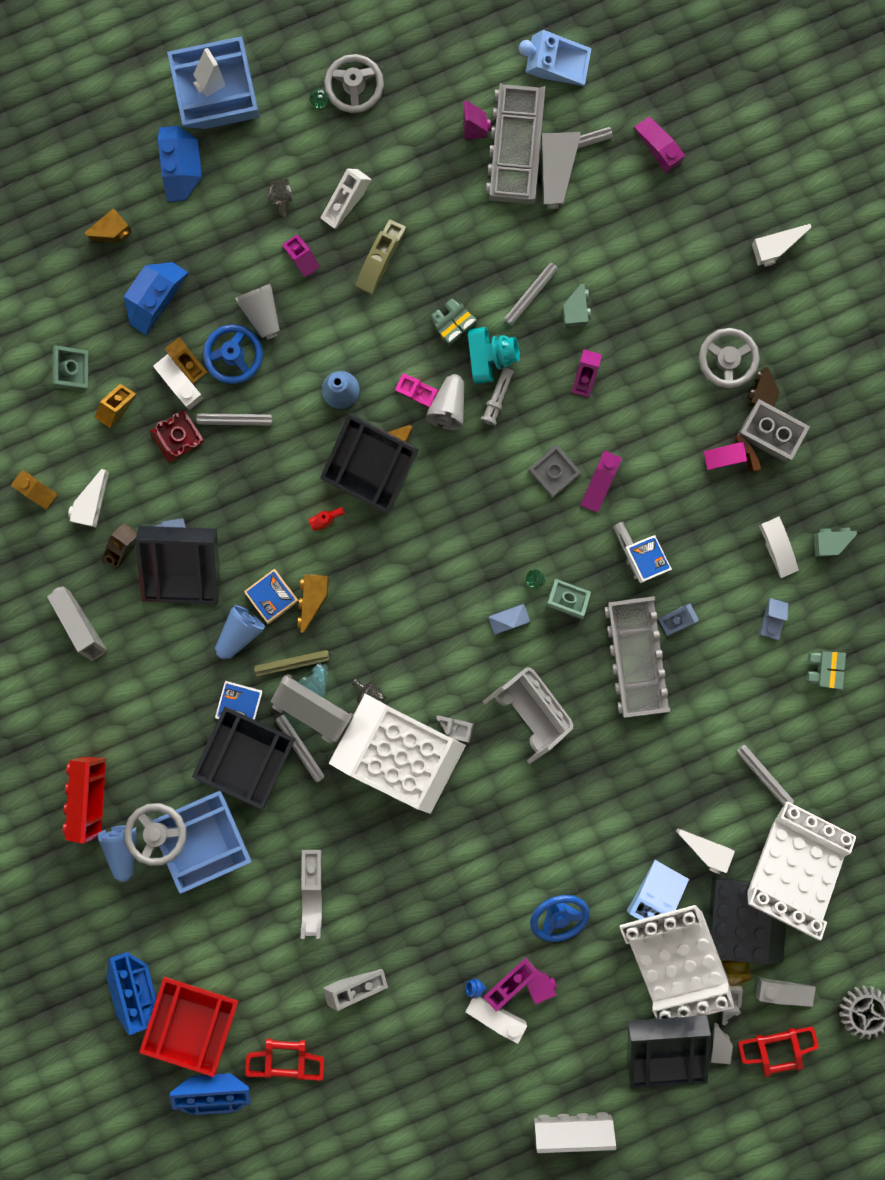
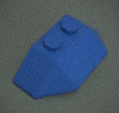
(179, 162)
(152, 293)
(131, 991)
(210, 1095)

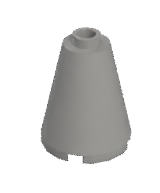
(260, 310)
(448, 404)

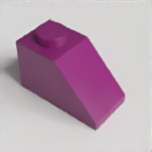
(301, 255)
(586, 373)
(542, 987)

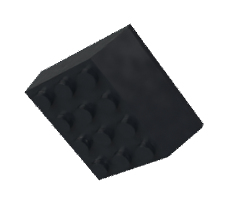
(369, 463)
(178, 564)
(243, 758)
(740, 929)
(668, 1052)

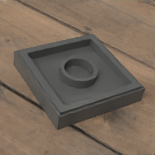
(554, 471)

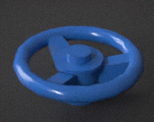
(232, 353)
(559, 916)

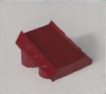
(176, 436)

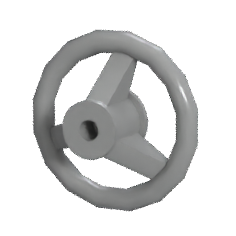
(354, 82)
(728, 358)
(155, 834)

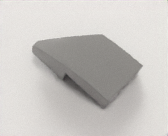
(456, 728)
(736, 992)
(721, 1046)

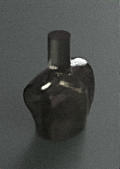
(280, 193)
(370, 689)

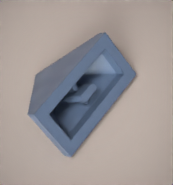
(509, 619)

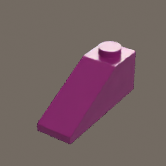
(475, 122)
(660, 144)
(601, 481)
(511, 984)

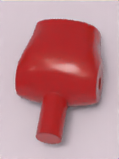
(325, 519)

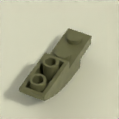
(379, 256)

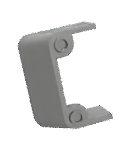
(537, 708)
(311, 709)

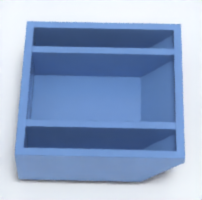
(228, 105)
(211, 843)

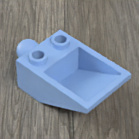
(556, 58)
(658, 892)

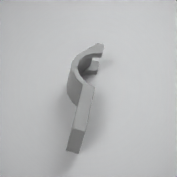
(311, 893)

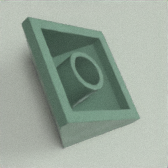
(70, 368)
(568, 599)

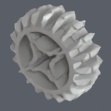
(862, 1030)

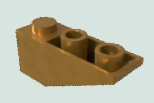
(314, 594)

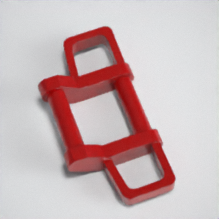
(790, 1034)
(269, 1071)

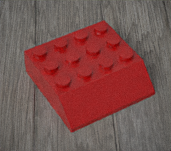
(85, 799)
(189, 1026)

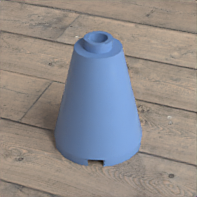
(342, 395)
(237, 632)
(116, 852)

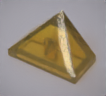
(736, 972)

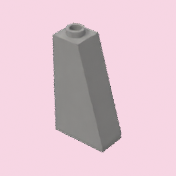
(557, 160)
(76, 624)

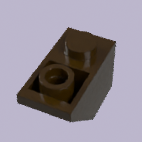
(764, 389)
(119, 545)

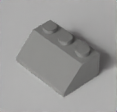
(773, 431)

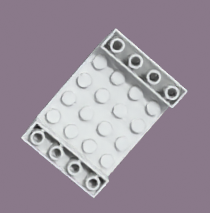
(396, 754)
(799, 869)
(679, 964)

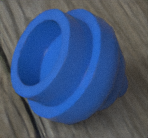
(474, 988)

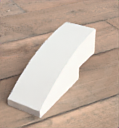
(779, 547)

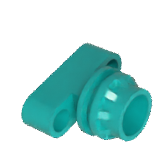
(502, 352)

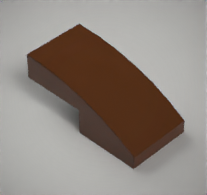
(751, 457)

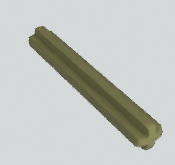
(292, 663)

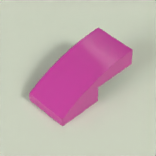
(416, 390)
(725, 456)

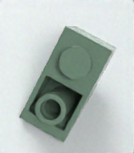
(575, 308)
(832, 543)

